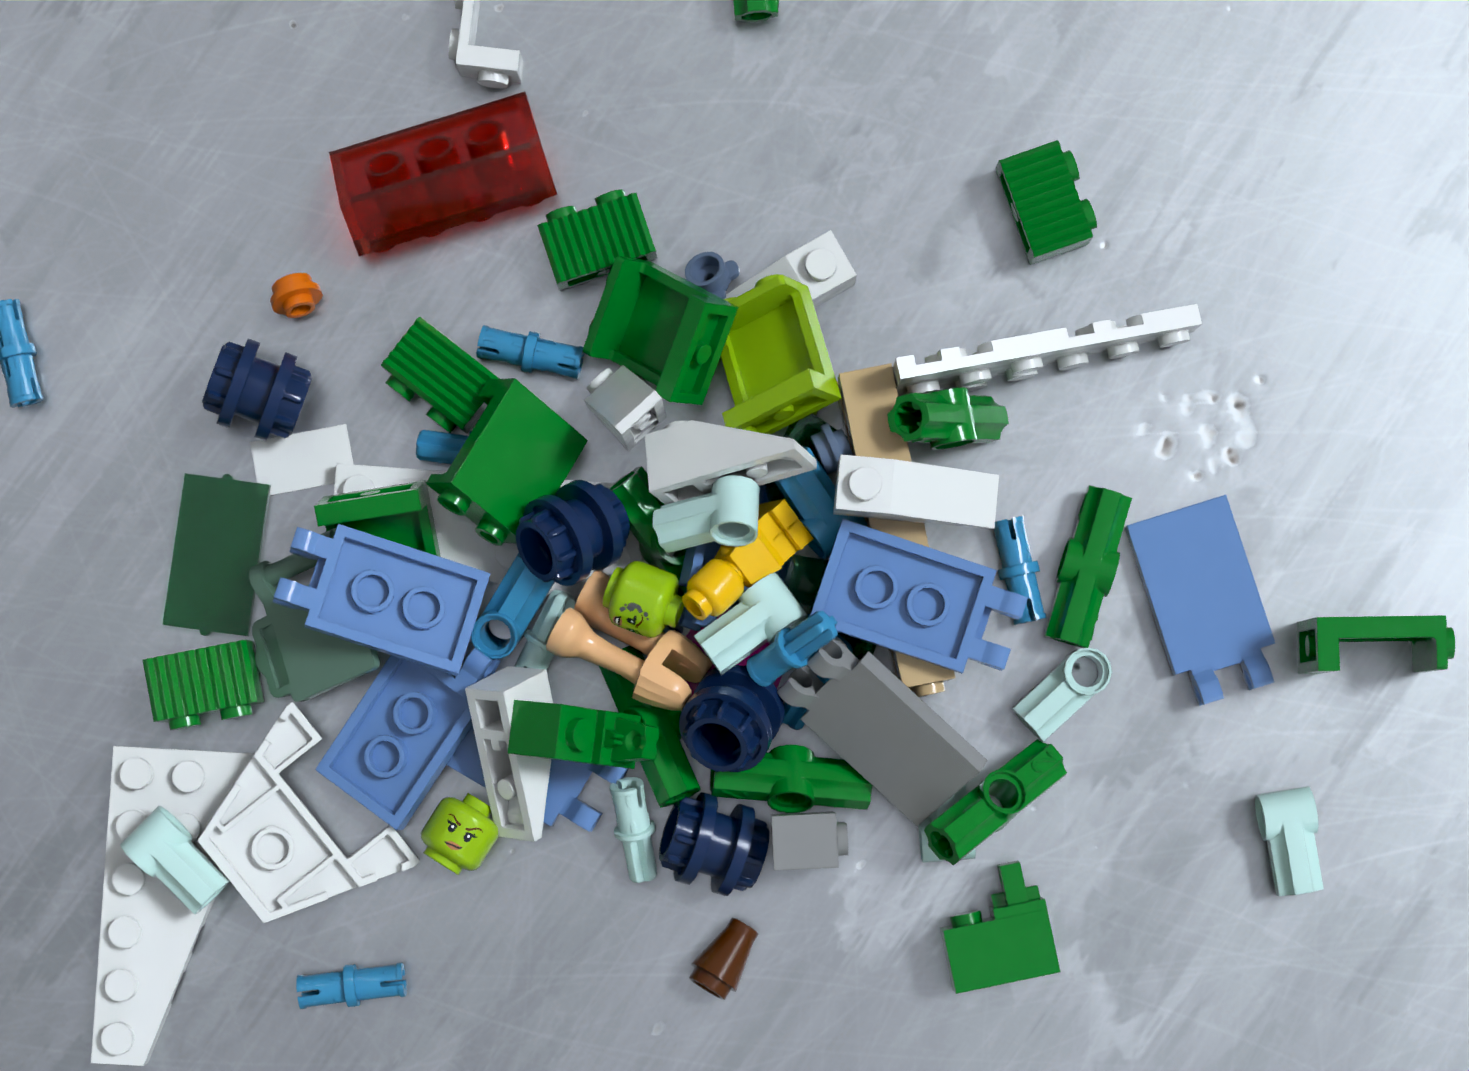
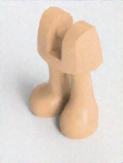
(658, 678)

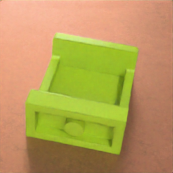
(776, 358)

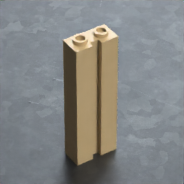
(864, 408)

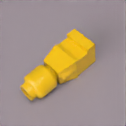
(724, 577)

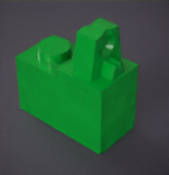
(580, 735)
(1003, 947)

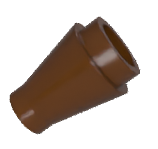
(724, 960)

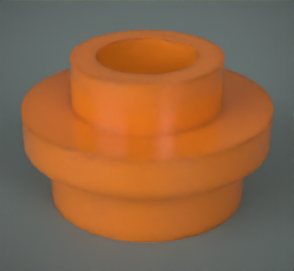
(295, 295)

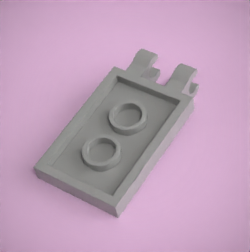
(882, 729)

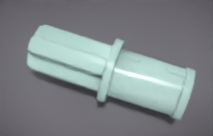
(534, 651)
(634, 828)

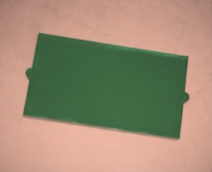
(212, 554)

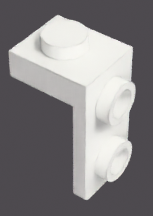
(490, 65)

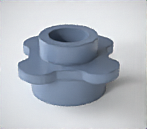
(711, 272)

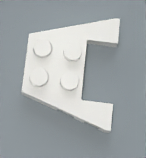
(276, 846)

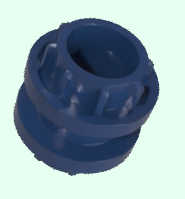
(256, 390)
(572, 532)
(731, 720)
(714, 844)

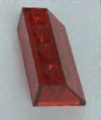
(441, 174)

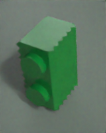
(1045, 201)
(588, 241)
(438, 374)
(203, 683)

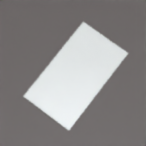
(301, 459)

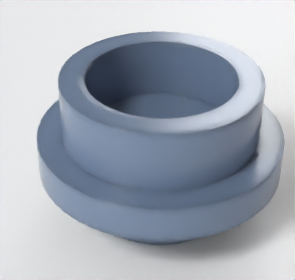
(830, 446)

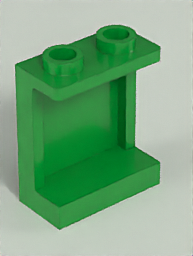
(660, 329)
(507, 461)
(389, 512)
(1320, 638)

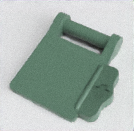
(294, 657)

